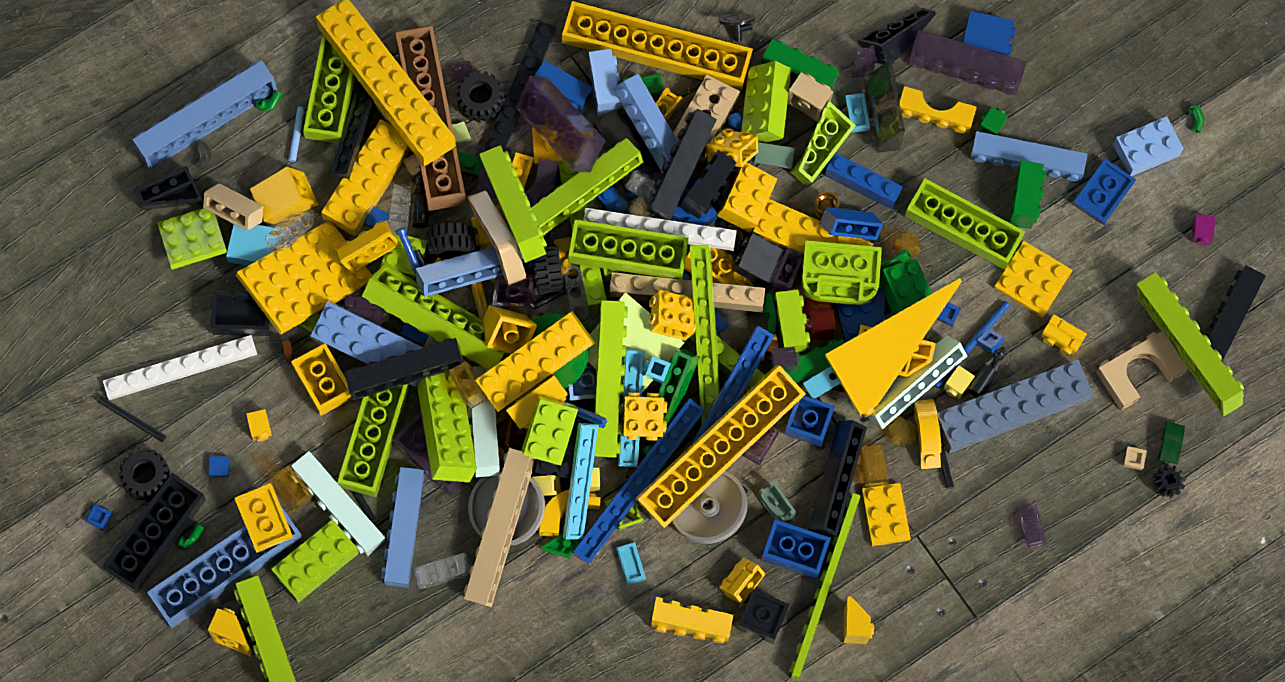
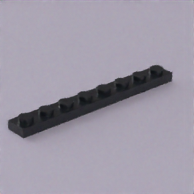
(529, 66)

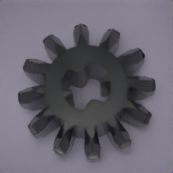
(1161, 481)

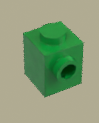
(993, 121)

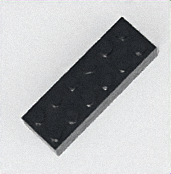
(154, 533)

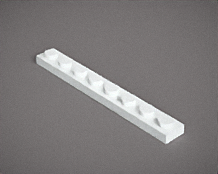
(697, 234)
(179, 367)

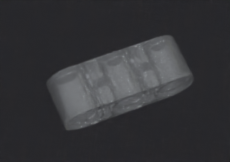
(641, 184)
(400, 206)
(289, 230)
(575, 283)
(442, 571)

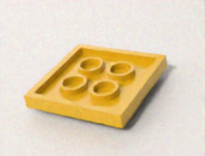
(1033, 279)

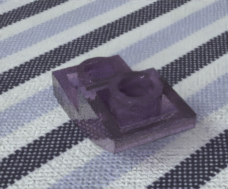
(1031, 526)

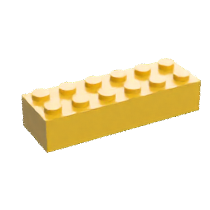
(369, 179)
(792, 228)
(535, 361)

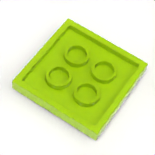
(191, 237)

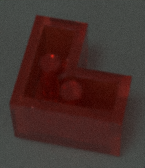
(819, 319)

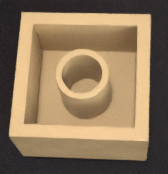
(809, 96)

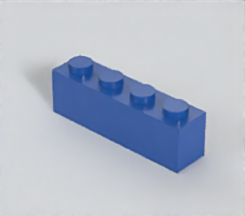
(863, 181)

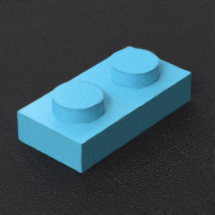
(857, 112)

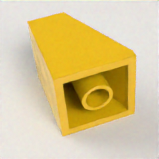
(283, 195)
(507, 329)

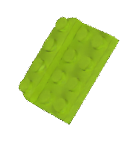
(841, 272)

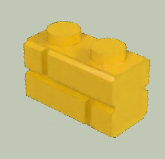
(1063, 336)
(742, 580)

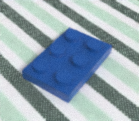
(1104, 191)

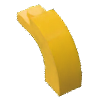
(929, 433)
(557, 509)

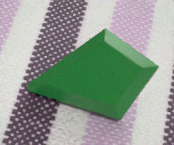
(561, 546)

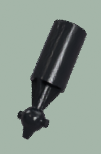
(419, 205)
(986, 374)

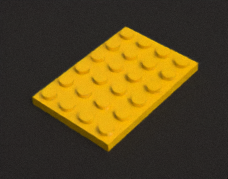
(301, 279)

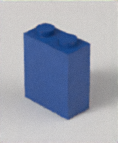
(989, 32)

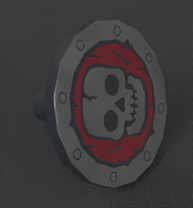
(741, 23)

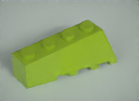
(825, 141)

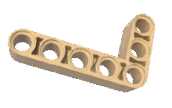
(499, 236)

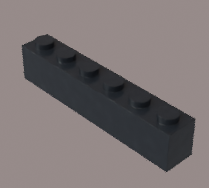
(680, 165)
(1234, 309)
(404, 368)
(837, 478)

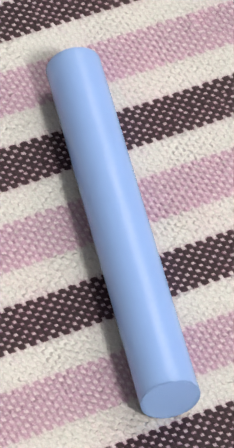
(296, 134)

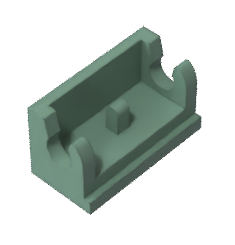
(774, 155)
(776, 503)

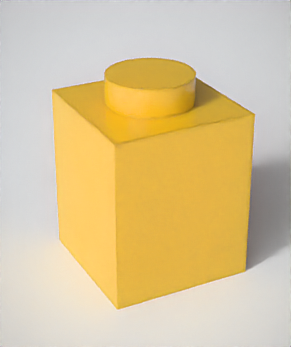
(259, 425)

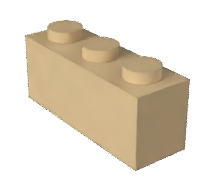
(233, 207)

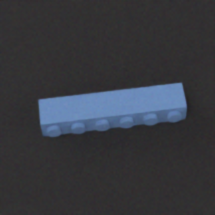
(647, 118)
(1010, 152)
(460, 271)
(404, 527)

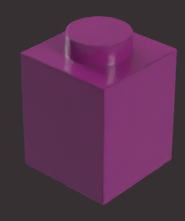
(1203, 229)

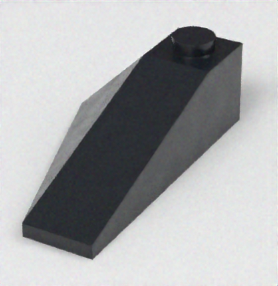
(897, 37)

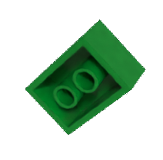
(1027, 194)
(904, 285)

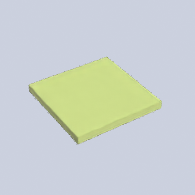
(639, 338)

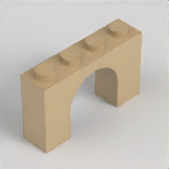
(1155, 348)

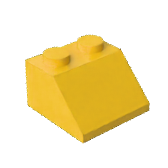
(857, 623)

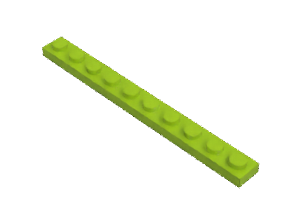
(705, 326)
(821, 594)

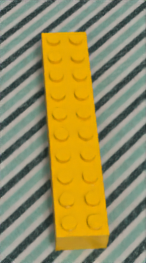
(656, 45)
(385, 81)
(720, 446)

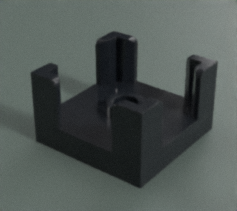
(763, 615)

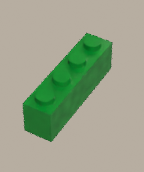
(800, 62)
(813, 362)
(677, 382)

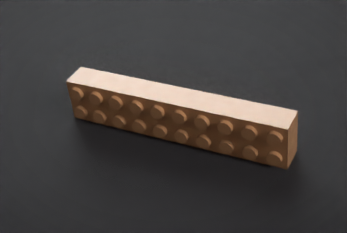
(421, 63)

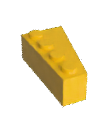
(691, 621)

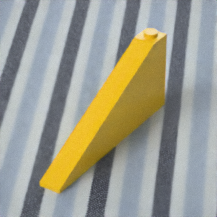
(876, 357)

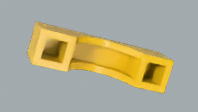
(956, 118)

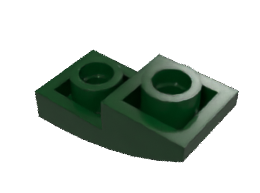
(1172, 442)

